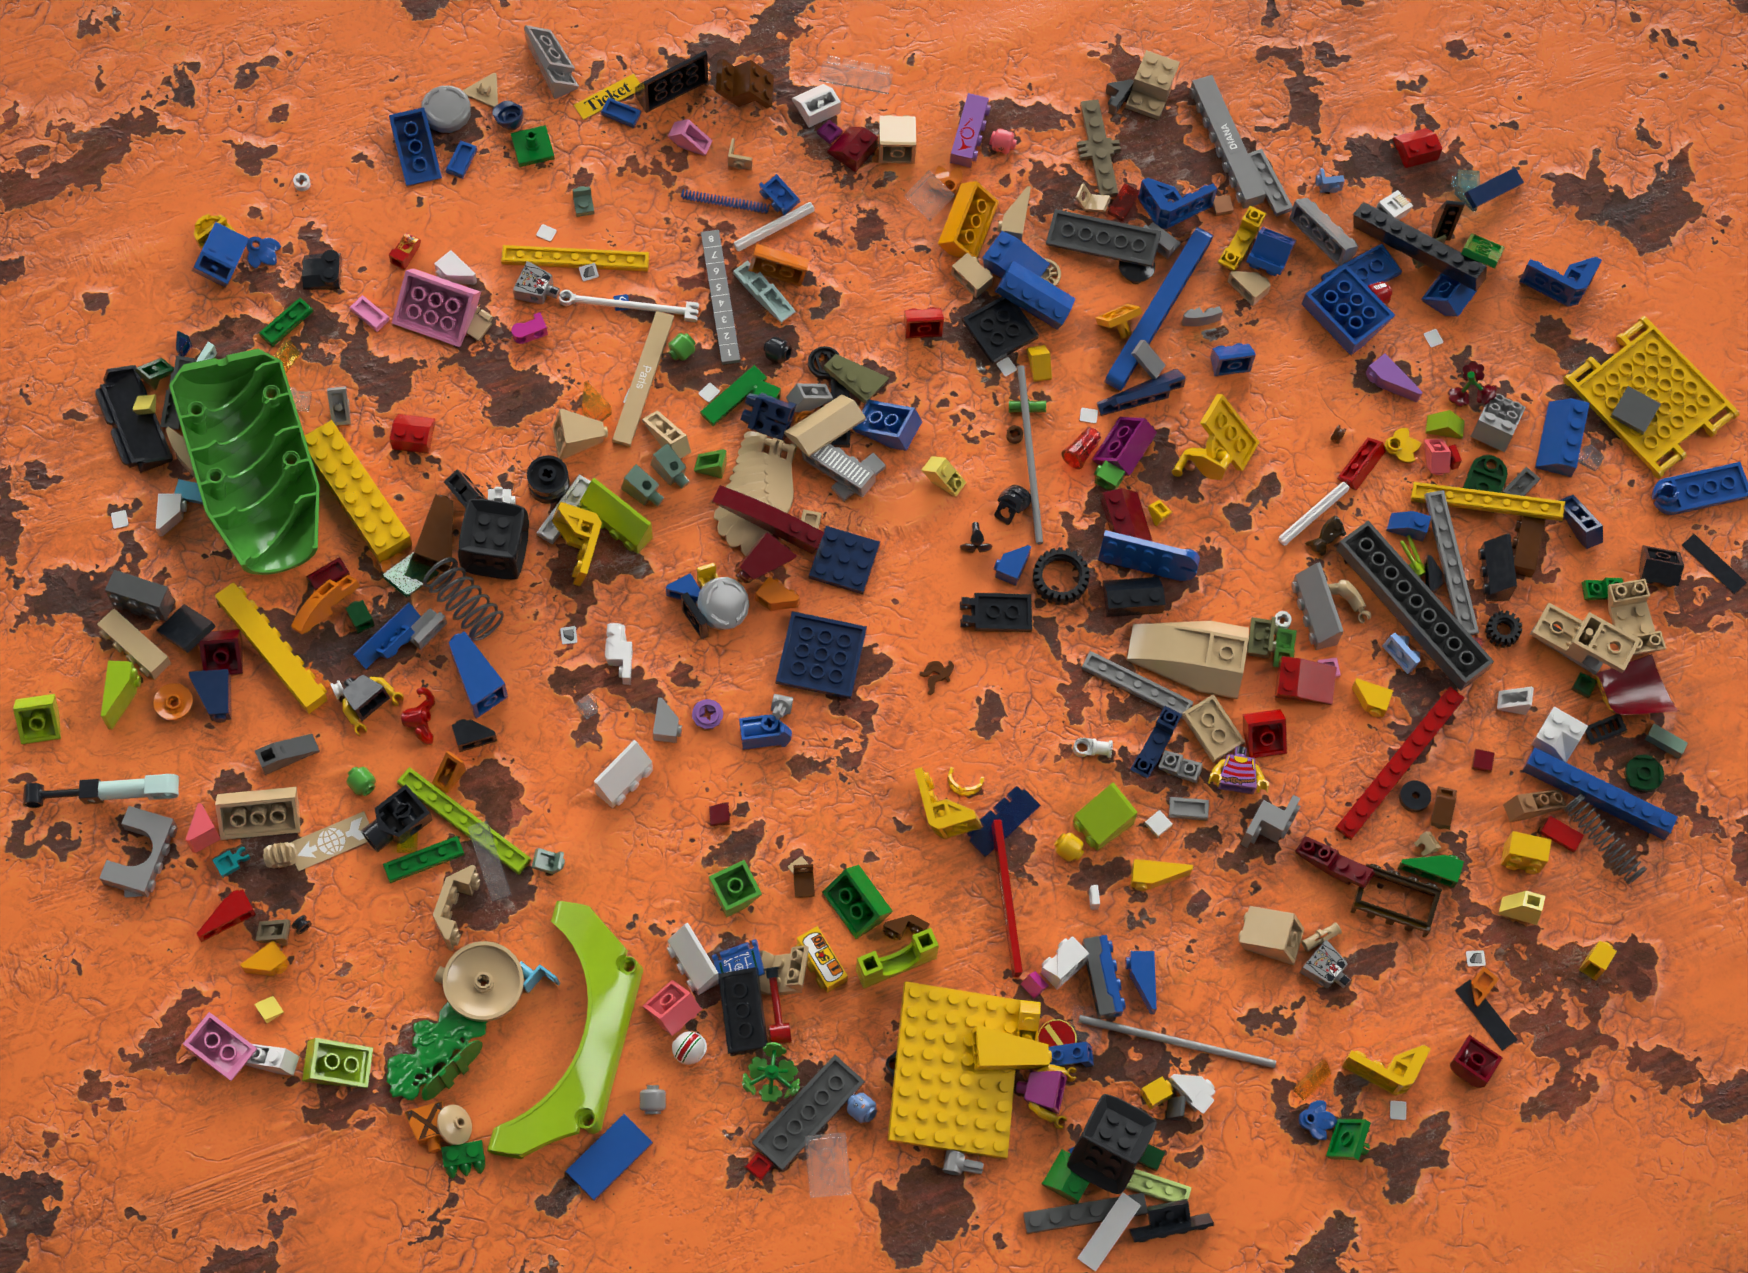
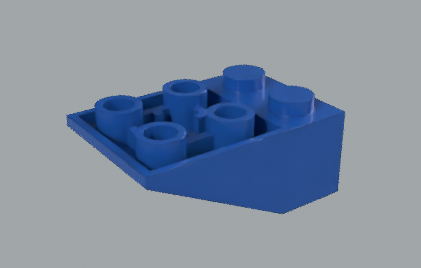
(220, 254)

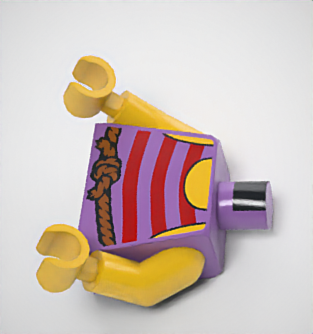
(1238, 773)

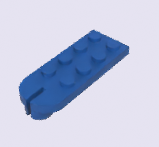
(1701, 489)
(1149, 556)

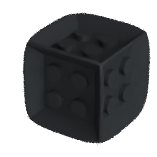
(493, 539)
(1112, 1144)

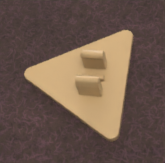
(484, 90)

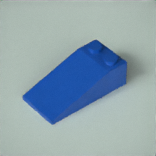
(415, 146)

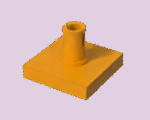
(1120, 317)

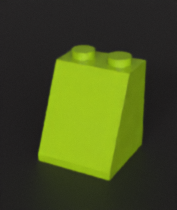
(1105, 817)

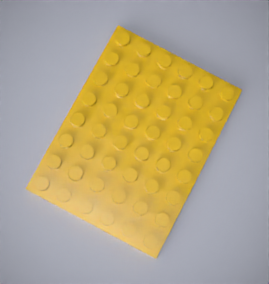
(935, 1087)

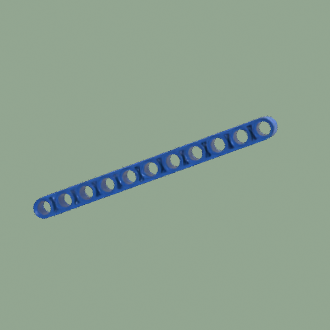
(1159, 306)

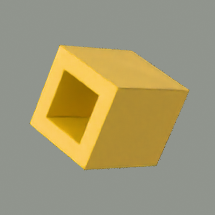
(1157, 1092)

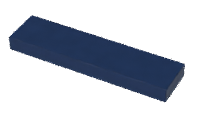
(1494, 188)

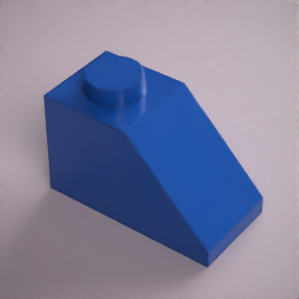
(1410, 524)
(1012, 565)

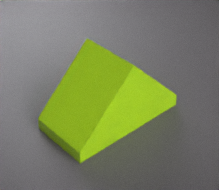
(1445, 424)

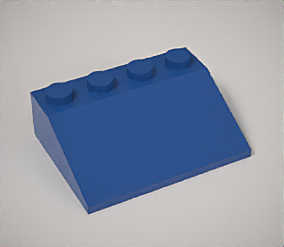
(1347, 309)

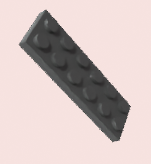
(1103, 238)
(808, 1112)

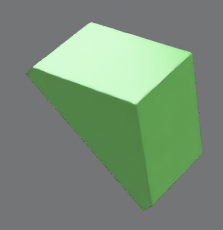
(712, 463)

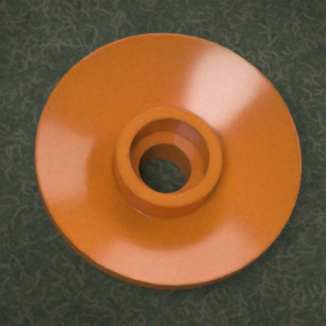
(173, 693)

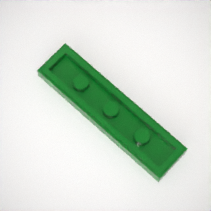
(732, 396)
(423, 859)

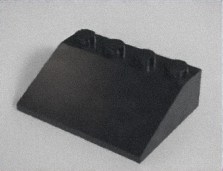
(673, 82)

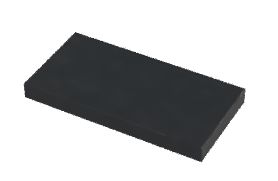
(743, 1010)

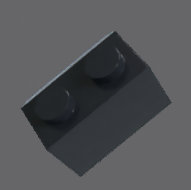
(1661, 566)

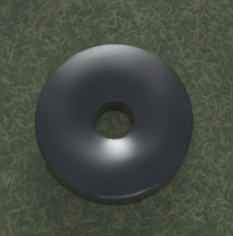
(1418, 788)

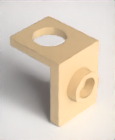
(738, 161)
(1092, 202)

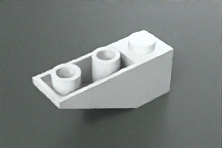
(274, 1060)

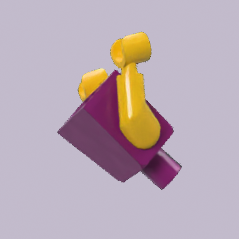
(1045, 1091)

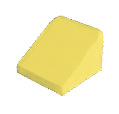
(145, 404)
(269, 1009)

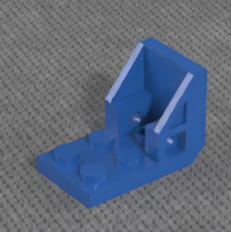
(1165, 214)
(1558, 286)

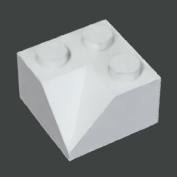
(1559, 734)
(1069, 959)

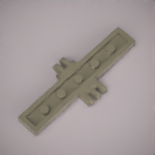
(1098, 148)

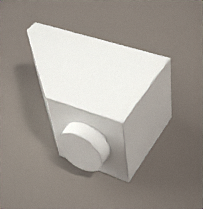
(454, 269)
(169, 512)
(1191, 1086)

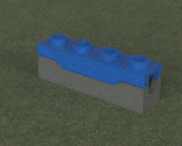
(1103, 978)

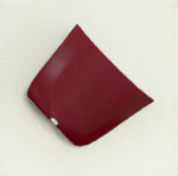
(1635, 690)

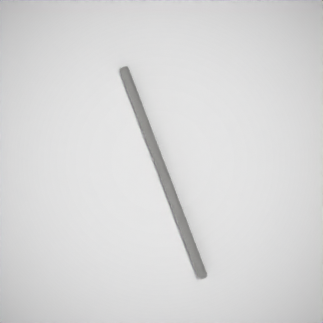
(1030, 455)
(1177, 1041)

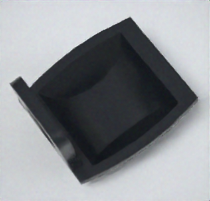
(1014, 498)

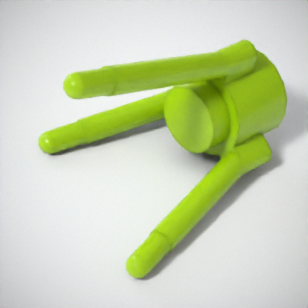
(1417, 565)

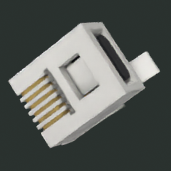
(1395, 205)

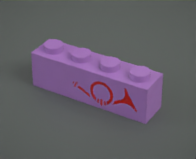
(969, 130)

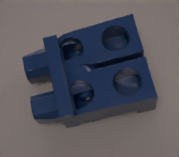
(768, 415)

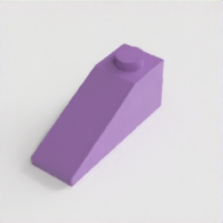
(1391, 378)

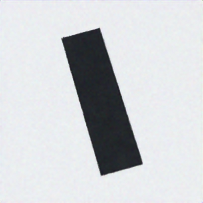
(1714, 564)
(1487, 1017)

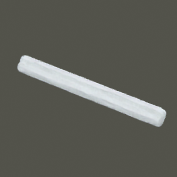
(774, 226)
(1313, 513)

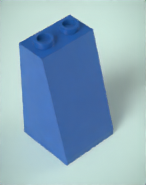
(479, 679)

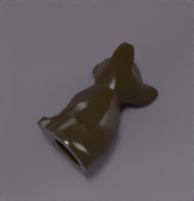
(1329, 532)

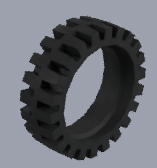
(1060, 555)

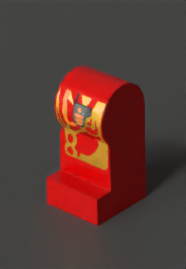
(404, 251)

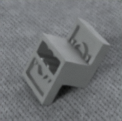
(1271, 821)

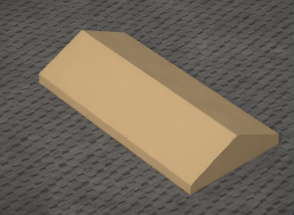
(825, 425)

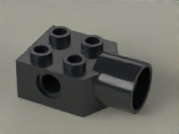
(396, 819)

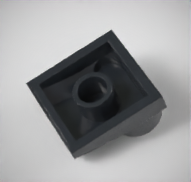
(322, 271)

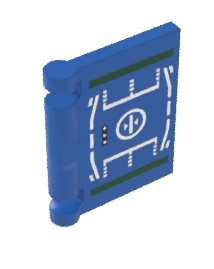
(739, 958)

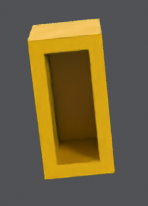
(1598, 960)

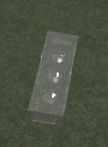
(489, 861)

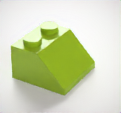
(37, 718)

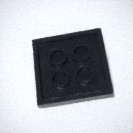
(1000, 328)

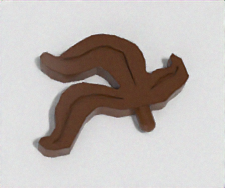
(944, 673)

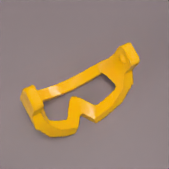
(963, 791)

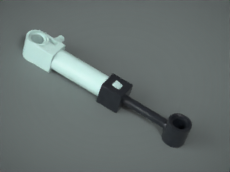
(96, 791)

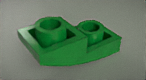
(1598, 588)

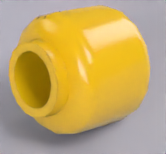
(1069, 847)

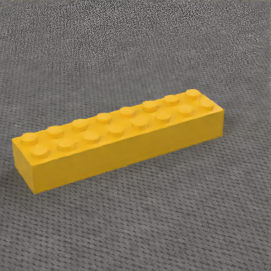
(356, 492)

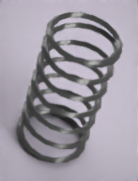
(472, 634)

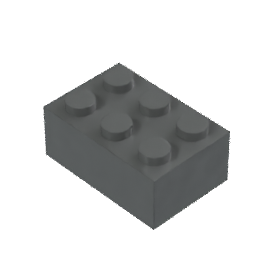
(139, 596)

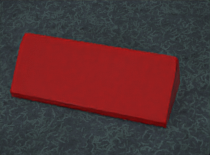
(1362, 463)

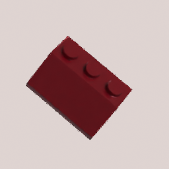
(1125, 513)

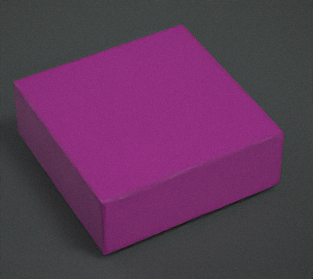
(829, 131)

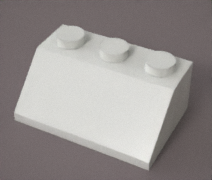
(623, 775)
(692, 960)

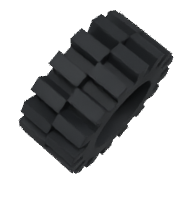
(1515, 626)

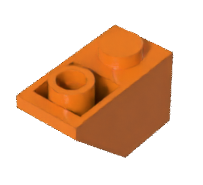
(775, 596)

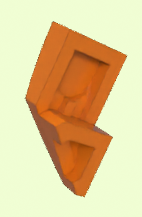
(1482, 984)

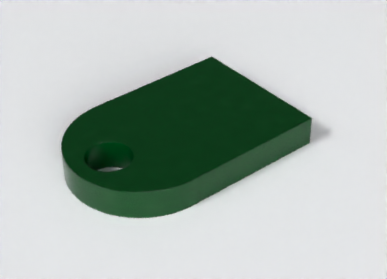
(1486, 479)

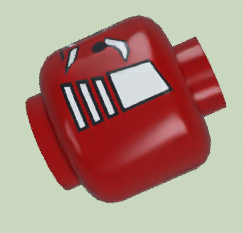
(1382, 291)

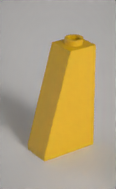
(1006, 1051)

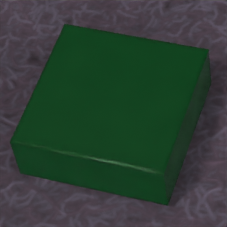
(1584, 685)
(1152, 1157)

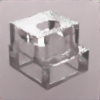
(587, 706)

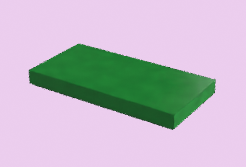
(1482, 250)

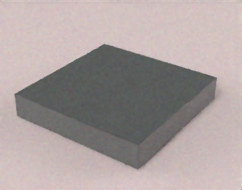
(1635, 410)

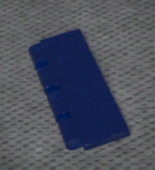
(1011, 814)

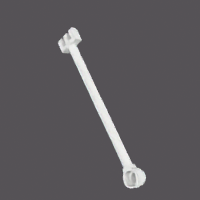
(690, 311)

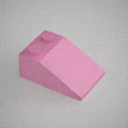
(219, 1046)

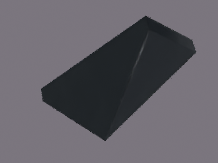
(1434, 576)

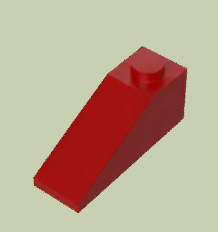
(229, 913)

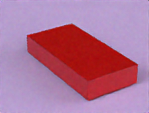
(1562, 834)

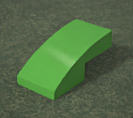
(1285, 644)

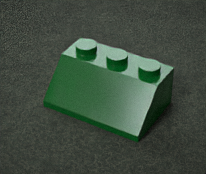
(857, 901)

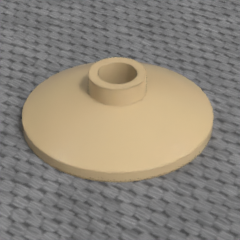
(448, 1124)

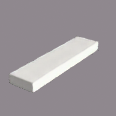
(572, 497)

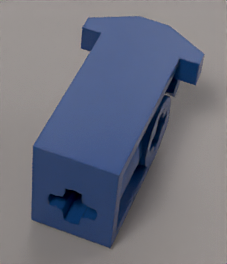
(763, 732)

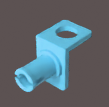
(534, 976)

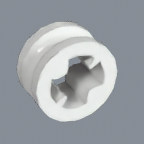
(297, 179)
(1287, 616)
(337, 689)

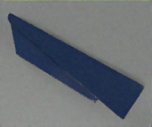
(1144, 393)

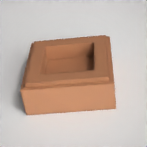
(1223, 205)

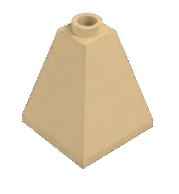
(576, 433)

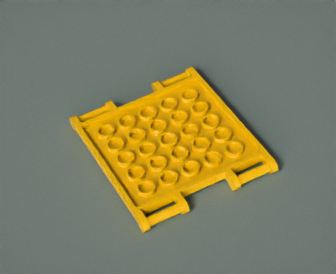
(1663, 374)

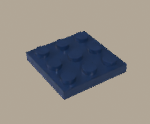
(844, 560)

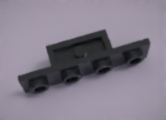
(1169, 1220)

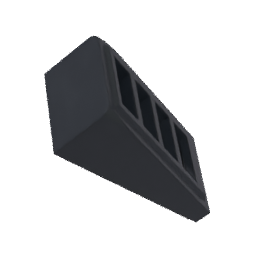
(1620, 723)

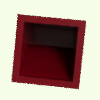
(763, 558)

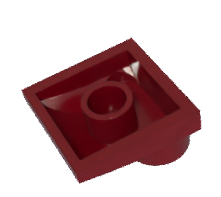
(1475, 1062)

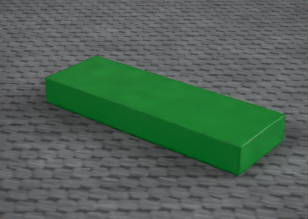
(286, 322)

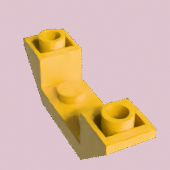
(1243, 239)

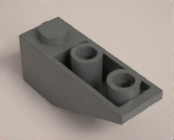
(286, 752)

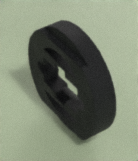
(816, 354)

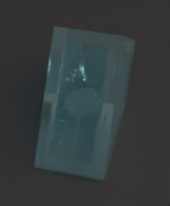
(1463, 182)

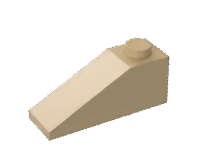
(1015, 216)
(666, 432)

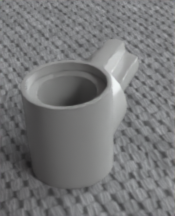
(781, 705)
(956, 1163)

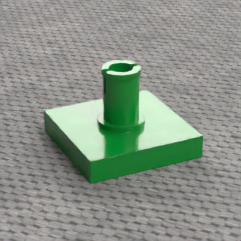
(532, 146)
(1349, 1139)

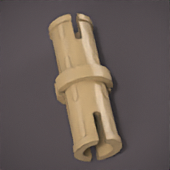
(1332, 931)

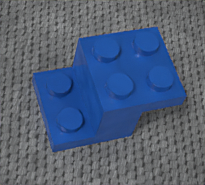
(1270, 251)

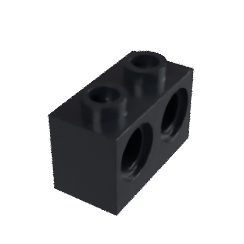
(463, 487)

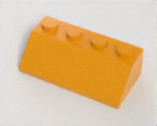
(968, 220)

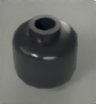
(777, 350)

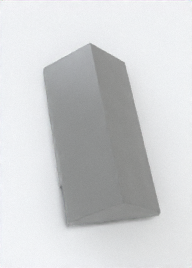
(551, 60)

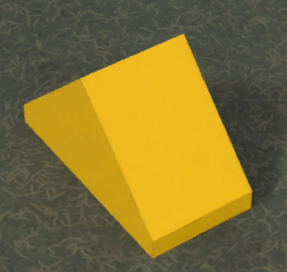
(1040, 363)

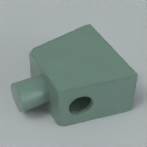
(669, 466)
(641, 486)

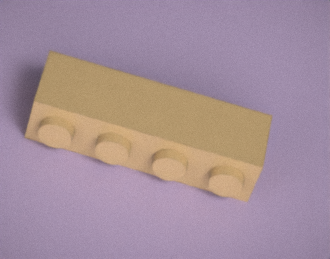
(133, 644)

